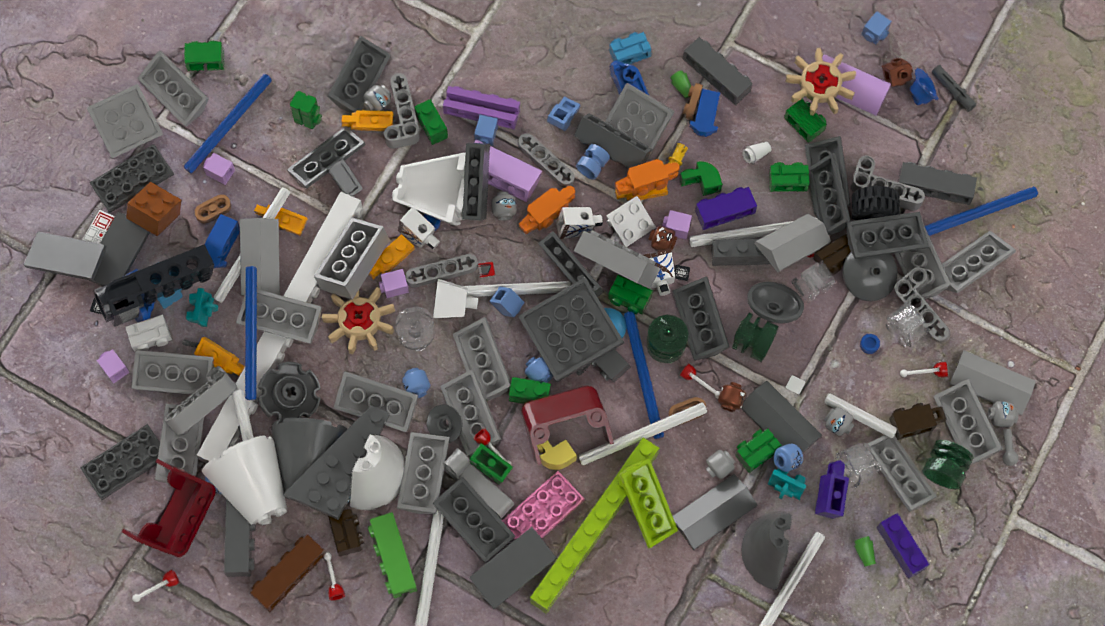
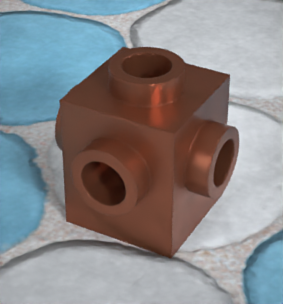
(897, 72)

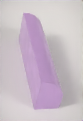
(868, 89)
(512, 174)

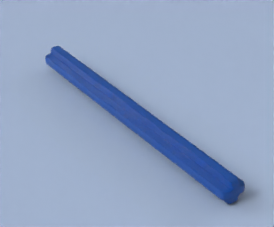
(227, 123)
(981, 211)
(251, 333)
(642, 370)

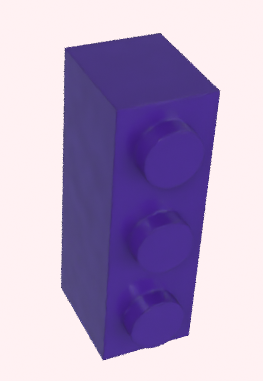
(725, 208)
(902, 546)

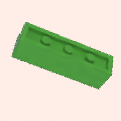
(393, 555)

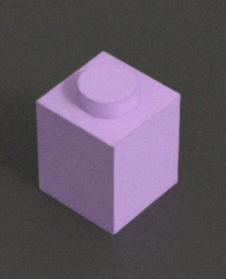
(219, 168)
(678, 222)
(393, 283)
(112, 365)

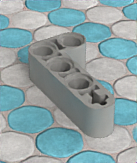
(403, 109)
(865, 176)
(925, 308)
(201, 402)
(459, 466)

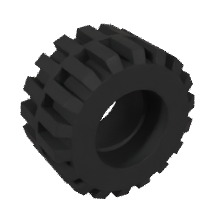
(875, 202)

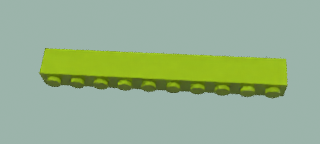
(588, 533)

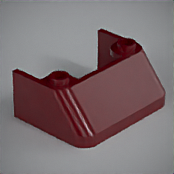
(563, 407)
(182, 515)

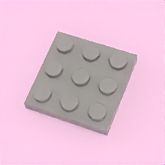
(640, 116)
(124, 121)

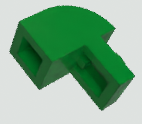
(705, 175)

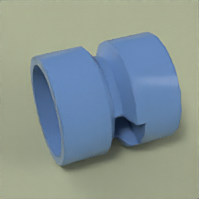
(591, 163)

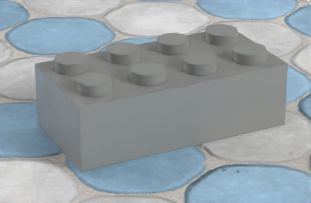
(352, 258)
(617, 258)

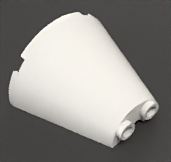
(433, 187)
(378, 475)
(250, 479)

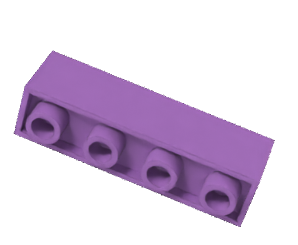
(474, 103)

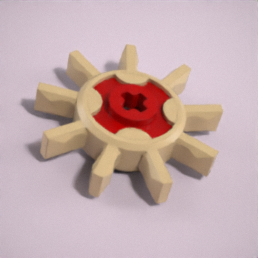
(817, 91)
(359, 319)

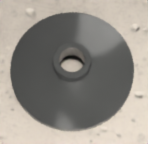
(437, 422)

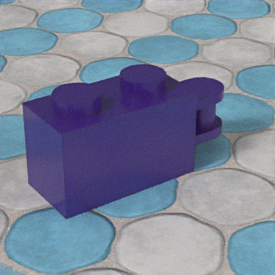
(832, 491)

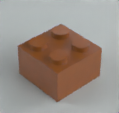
(153, 208)

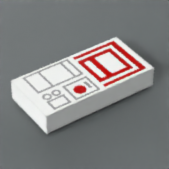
(98, 227)

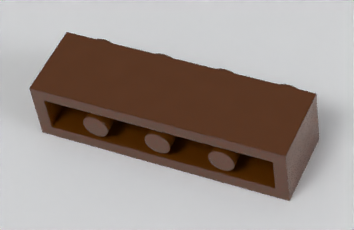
(287, 573)

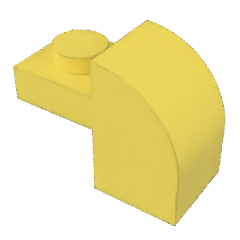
(557, 456)

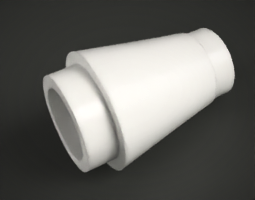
(755, 152)

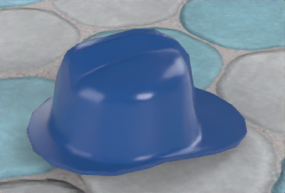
(923, 88)

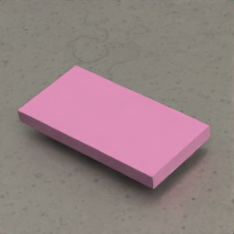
(545, 507)

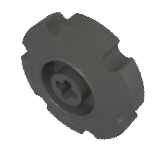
(275, 387)

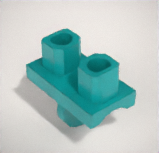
(203, 309)
(787, 485)

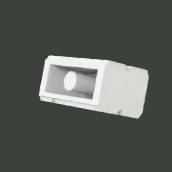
(148, 333)

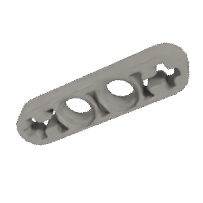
(546, 160)
(442, 273)

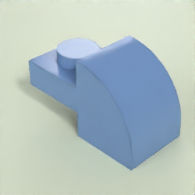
(563, 113)

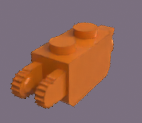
(647, 177)
(546, 209)

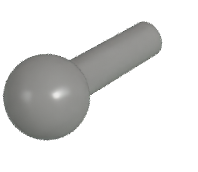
(1010, 457)

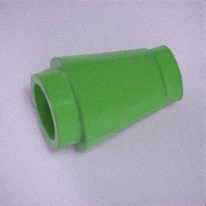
(681, 83)
(865, 550)

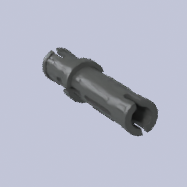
(958, 93)

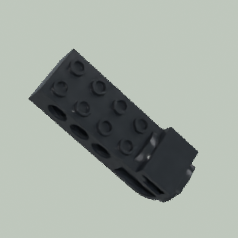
(125, 296)

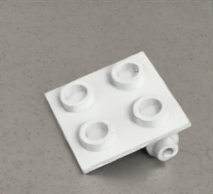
(630, 221)

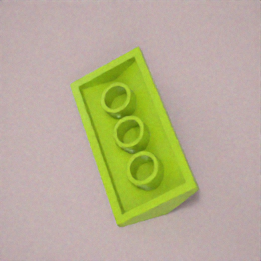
(648, 502)

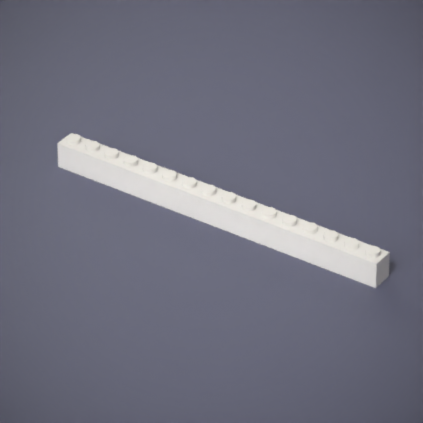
(271, 346)

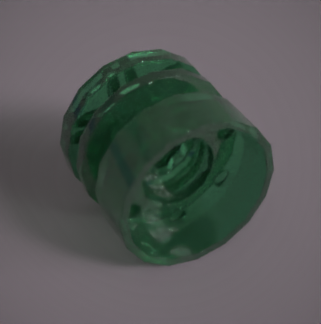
(755, 337)
(667, 348)
(947, 464)

